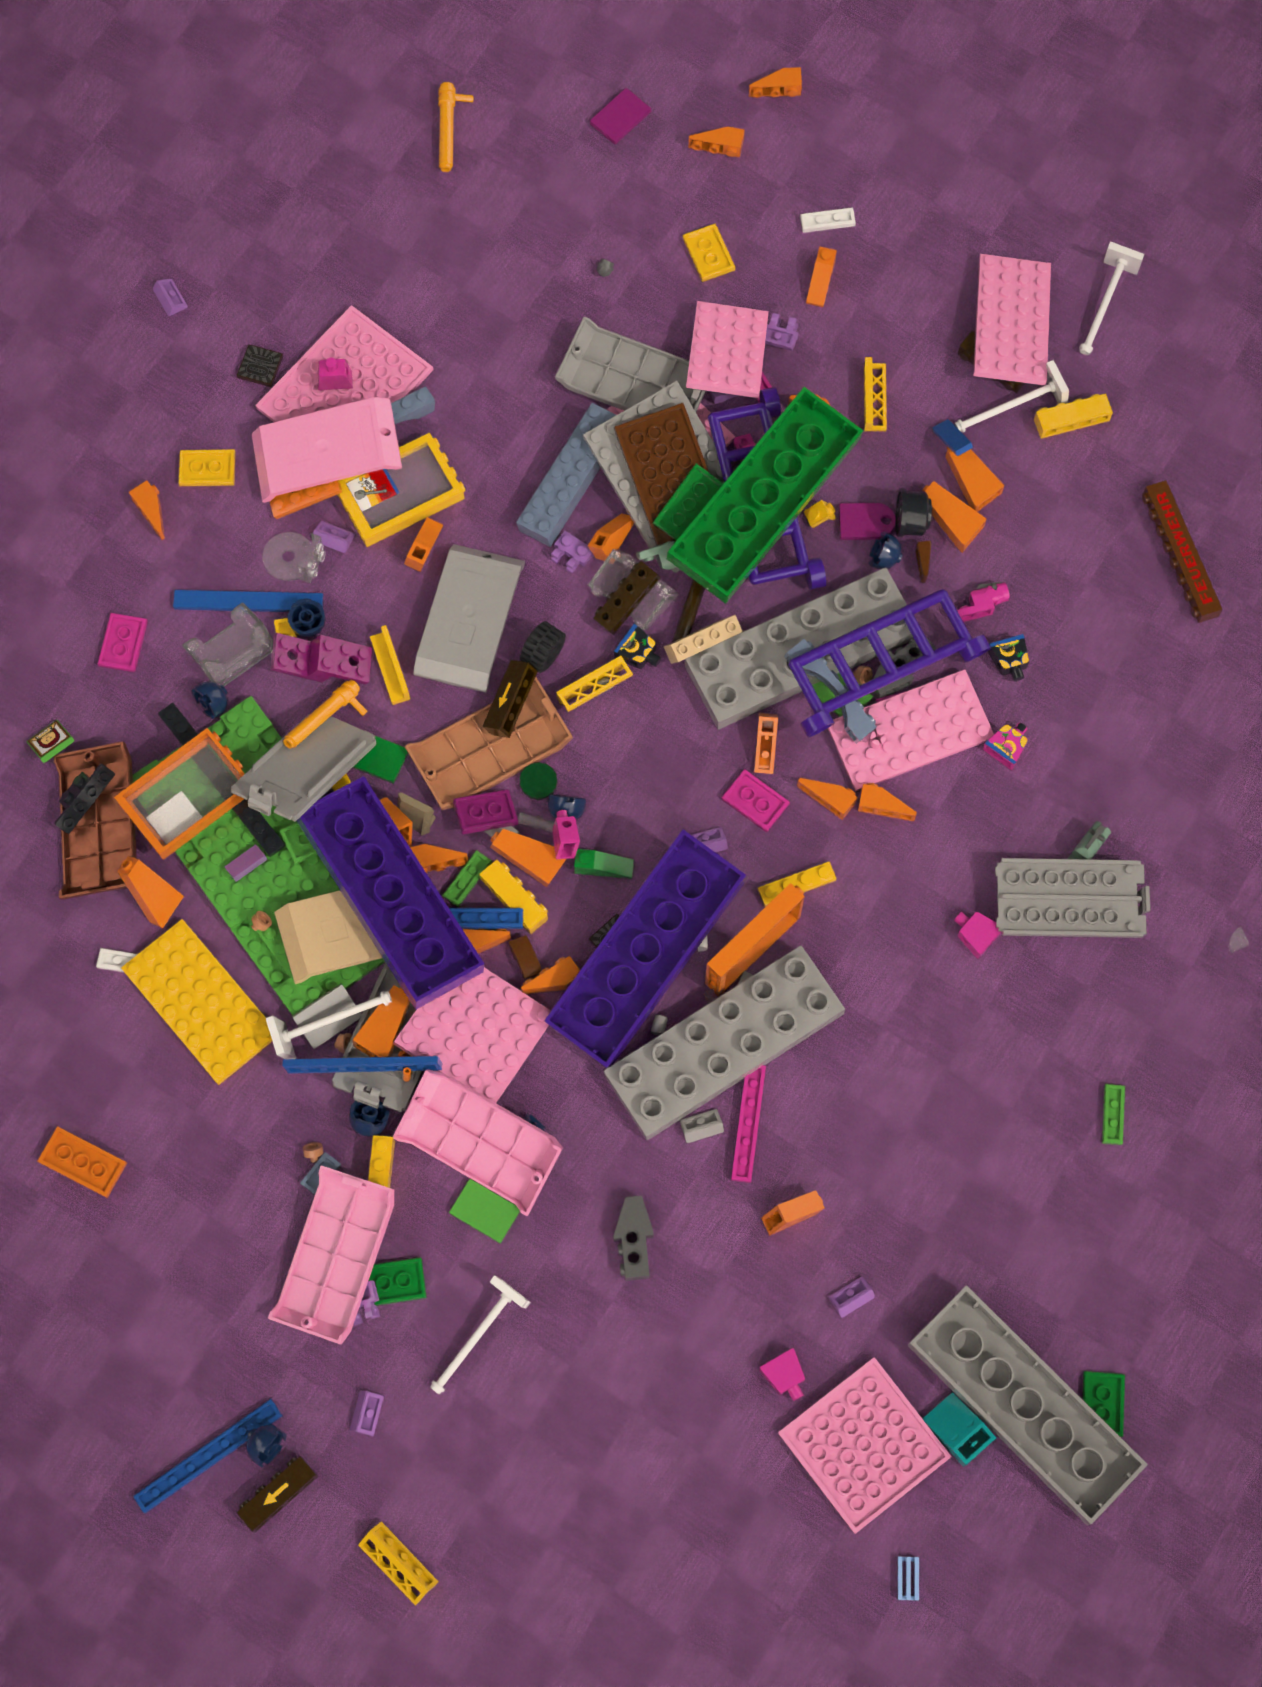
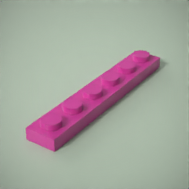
(748, 1126)

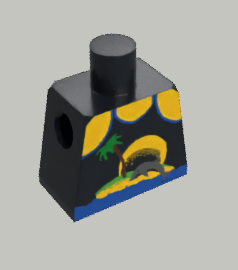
(637, 649)
(1010, 656)

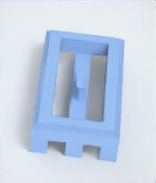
(908, 1578)

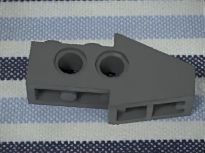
(900, 656)
(635, 1221)

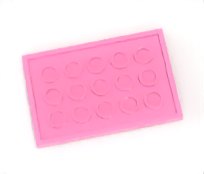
(727, 349)

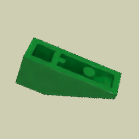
(602, 864)

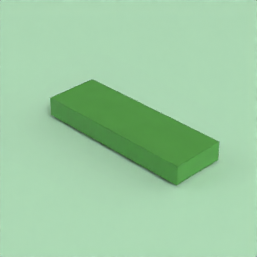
(466, 879)
(1113, 1114)

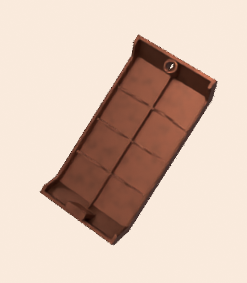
(105, 832)

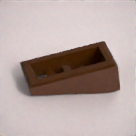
(923, 552)

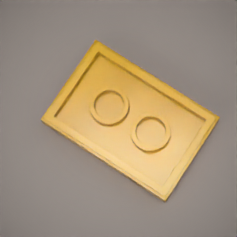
(708, 252)
(207, 467)

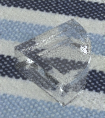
(1238, 940)

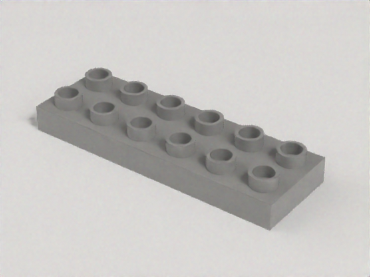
(751, 667)
(724, 1042)
(1027, 1405)

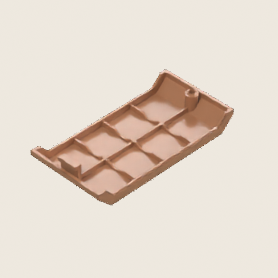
(471, 760)

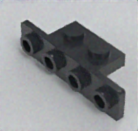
(81, 796)

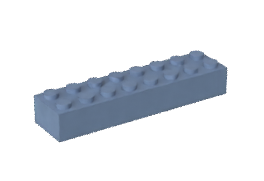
(563, 483)

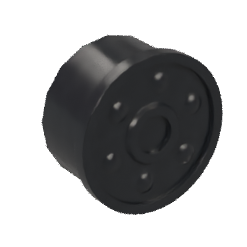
(912, 513)

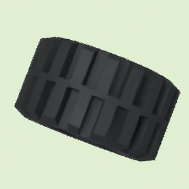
(543, 646)

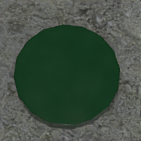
(538, 781)

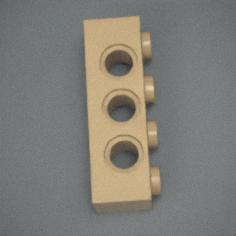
(703, 639)

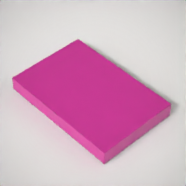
(122, 642)
(755, 800)

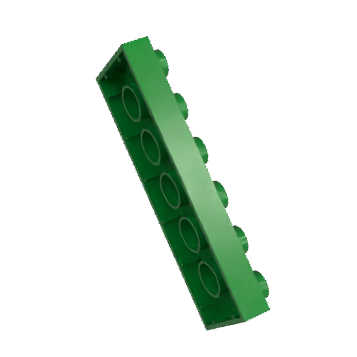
(764, 495)

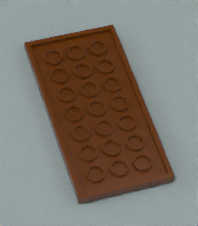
(659, 456)

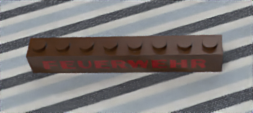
(1182, 551)

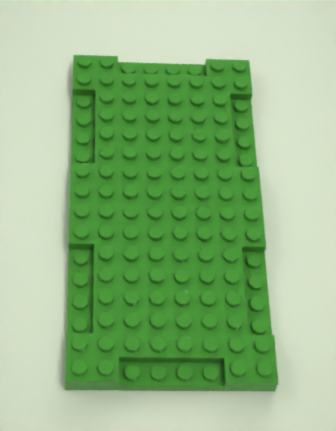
(269, 885)

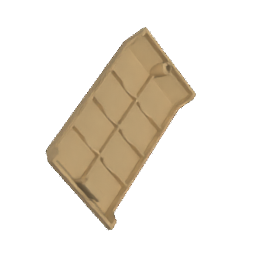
(323, 936)

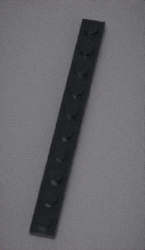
(250, 818)

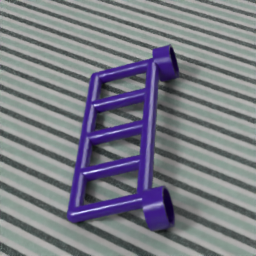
(767, 409)
(966, 645)

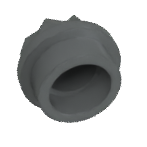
(605, 267)

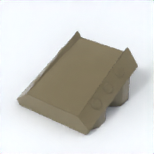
(417, 812)

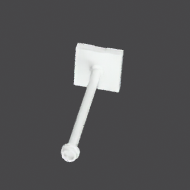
(1122, 259)
(1055, 385)
(282, 1037)
(507, 1295)

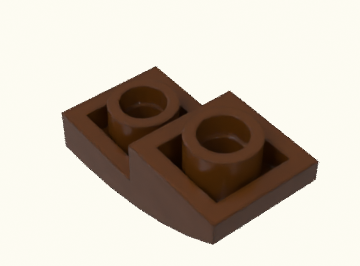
(525, 956)

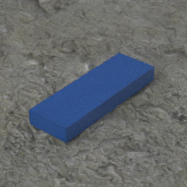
(952, 437)

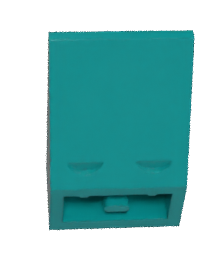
(959, 1429)

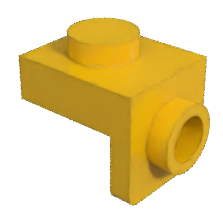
(819, 513)
(283, 627)

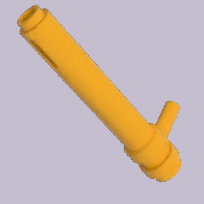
(446, 102)
(340, 697)

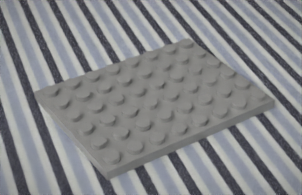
(609, 455)

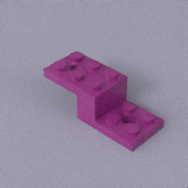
(321, 658)

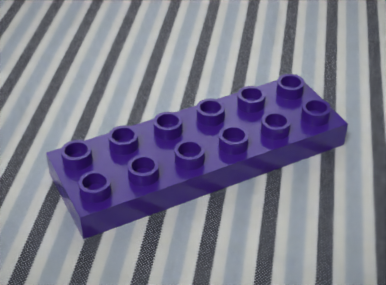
(390, 893)
(646, 949)

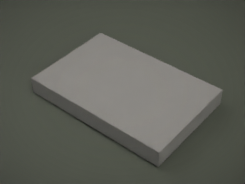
(326, 1005)

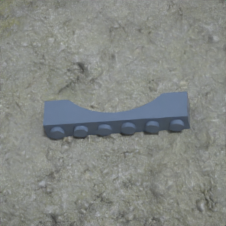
(413, 406)
(856, 721)

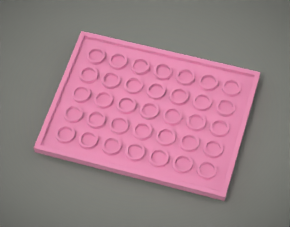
(378, 365)

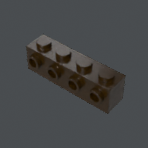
(627, 597)

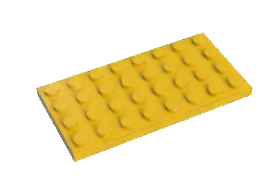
(199, 1001)

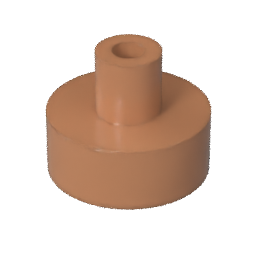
(863, 674)
(261, 921)
(342, 1042)
(313, 1151)

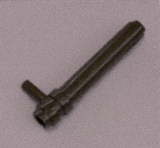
(689, 611)

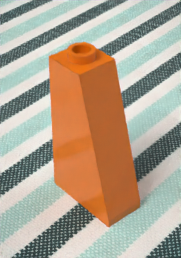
(974, 478)
(954, 516)
(528, 854)
(150, 891)
(383, 1026)

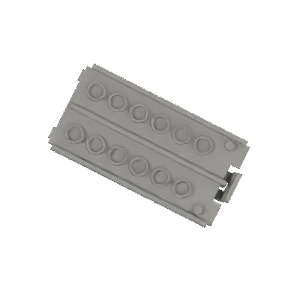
(303, 774)
(1071, 898)
(383, 1084)

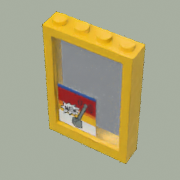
(395, 499)

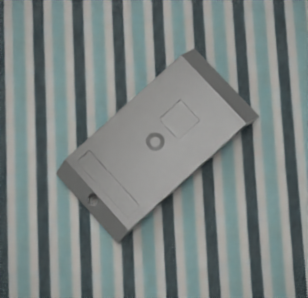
(620, 368)
(467, 618)

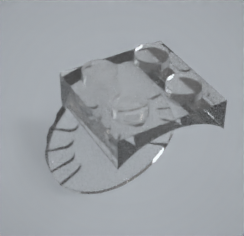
(305, 561)

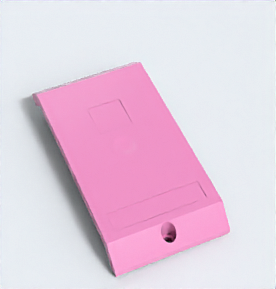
(325, 446)
(479, 1139)
(334, 1256)

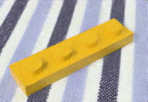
(806, 880)

